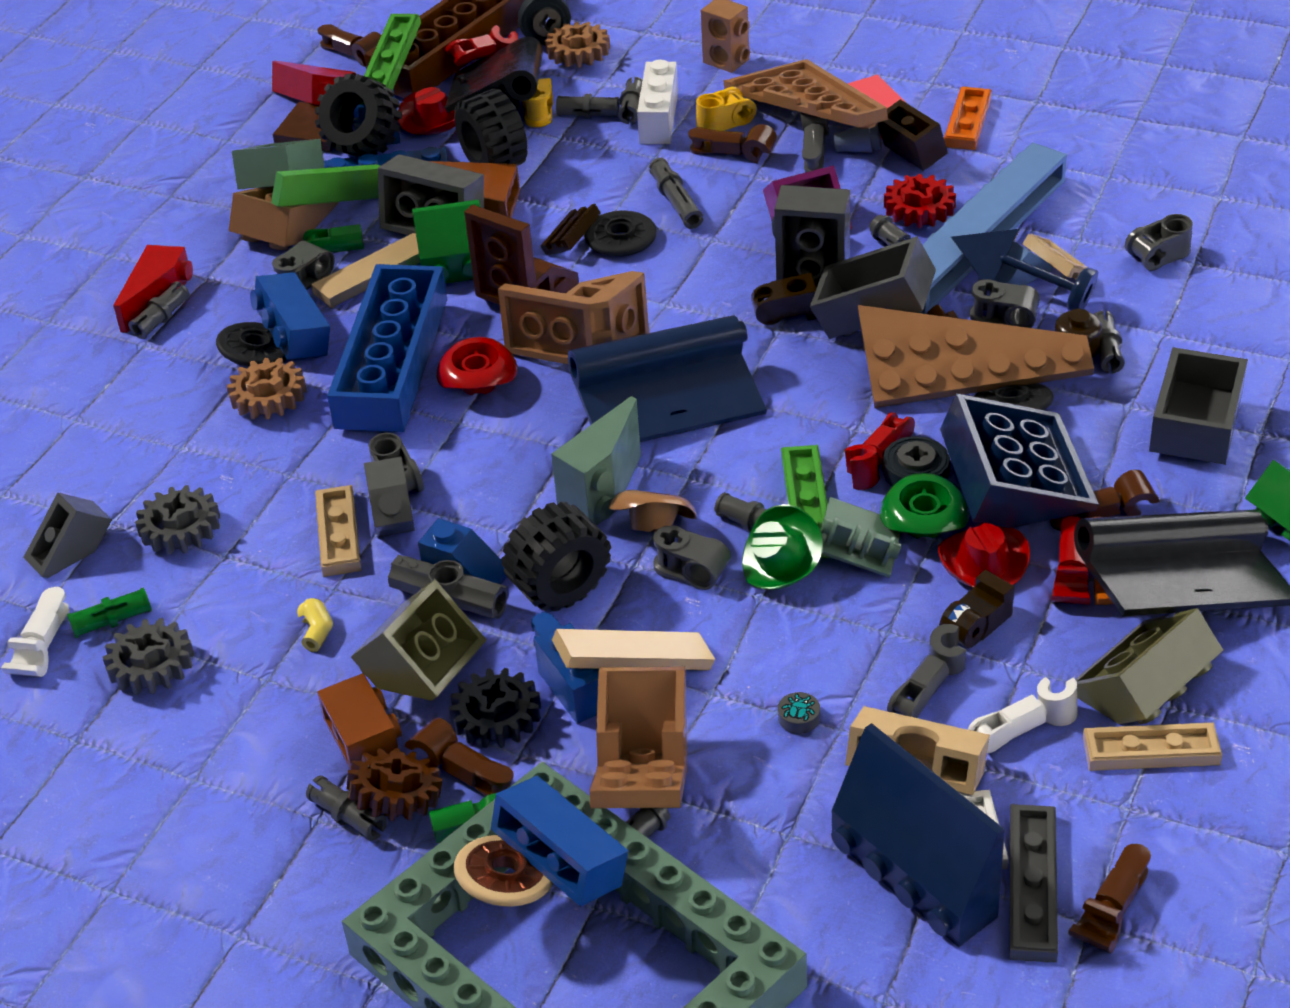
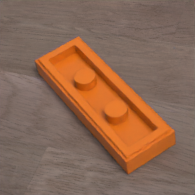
(967, 118)

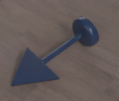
(990, 250)

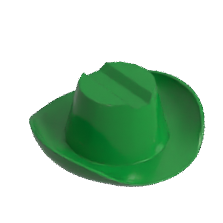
(924, 506)
(781, 548)

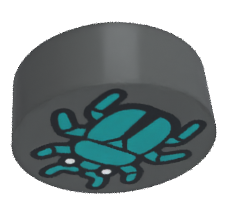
(799, 712)

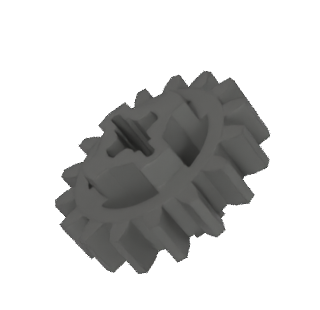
(177, 519)
(148, 656)

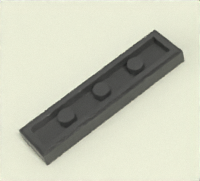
(1033, 884)

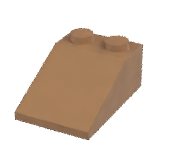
(280, 226)

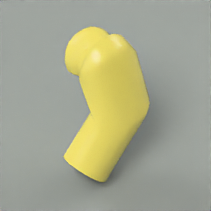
(319, 621)

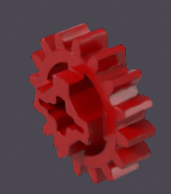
(919, 200)

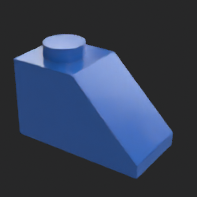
(461, 544)

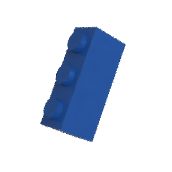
(291, 316)
(559, 840)

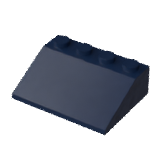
(1014, 463)
(919, 838)

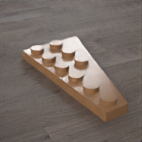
(812, 91)
(938, 356)

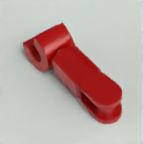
(479, 47)
(864, 458)
(1071, 574)

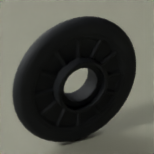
(639, 233)
(238, 342)
(1030, 395)

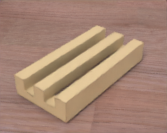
(1054, 255)

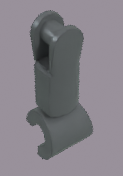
(814, 139)
(943, 660)

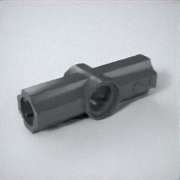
(466, 590)

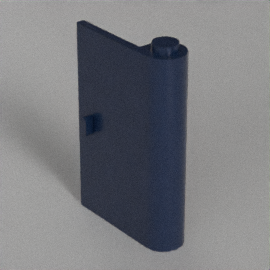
(678, 375)

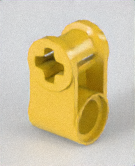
(539, 107)
(724, 110)

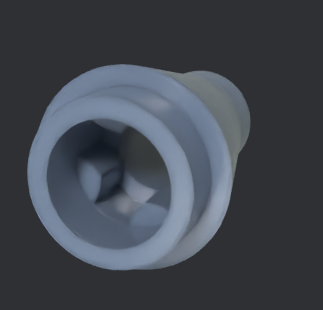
(858, 140)

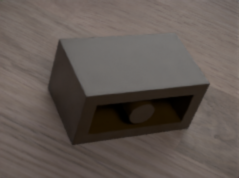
(912, 135)

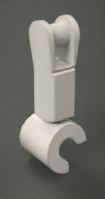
(31, 650)
(1029, 713)

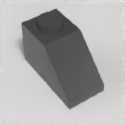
(389, 497)
(66, 534)

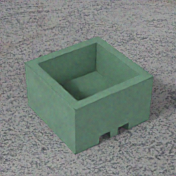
(258, 164)

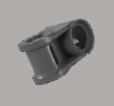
(1161, 241)
(307, 261)
(1006, 304)
(390, 446)
(691, 559)

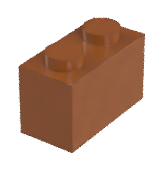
(358, 718)

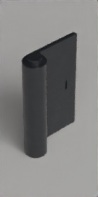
(513, 66)
(1181, 561)

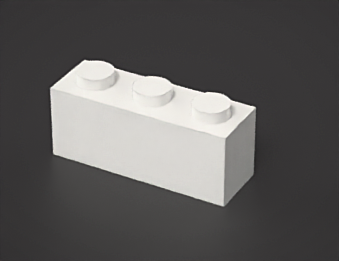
(657, 102)

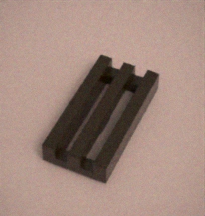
(570, 230)

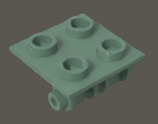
(859, 538)

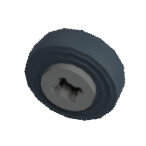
(533, 17)
(914, 456)

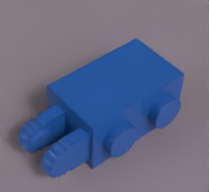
(572, 686)

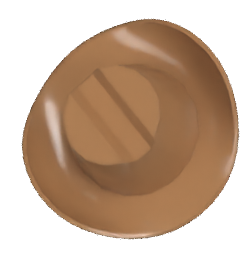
(652, 510)

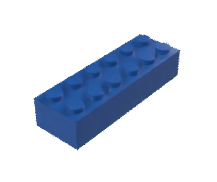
(388, 348)

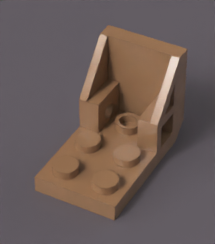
(591, 313)
(640, 738)

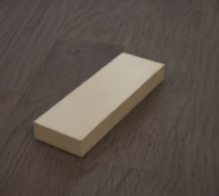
(337, 531)
(1152, 746)

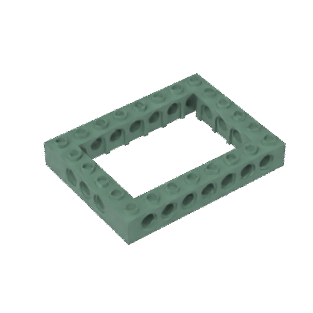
(396, 924)

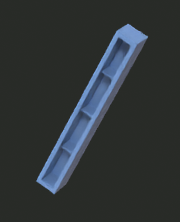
(997, 207)

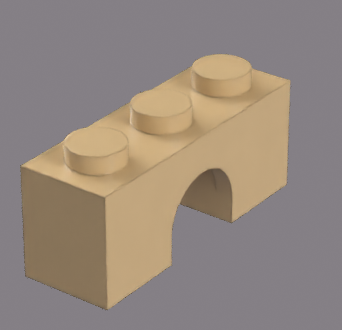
(948, 751)

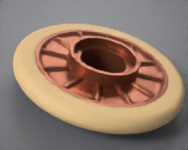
(477, 876)

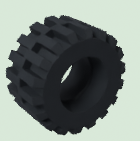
(337, 109)
(491, 129)
(556, 556)

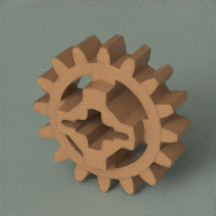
(577, 44)
(266, 388)

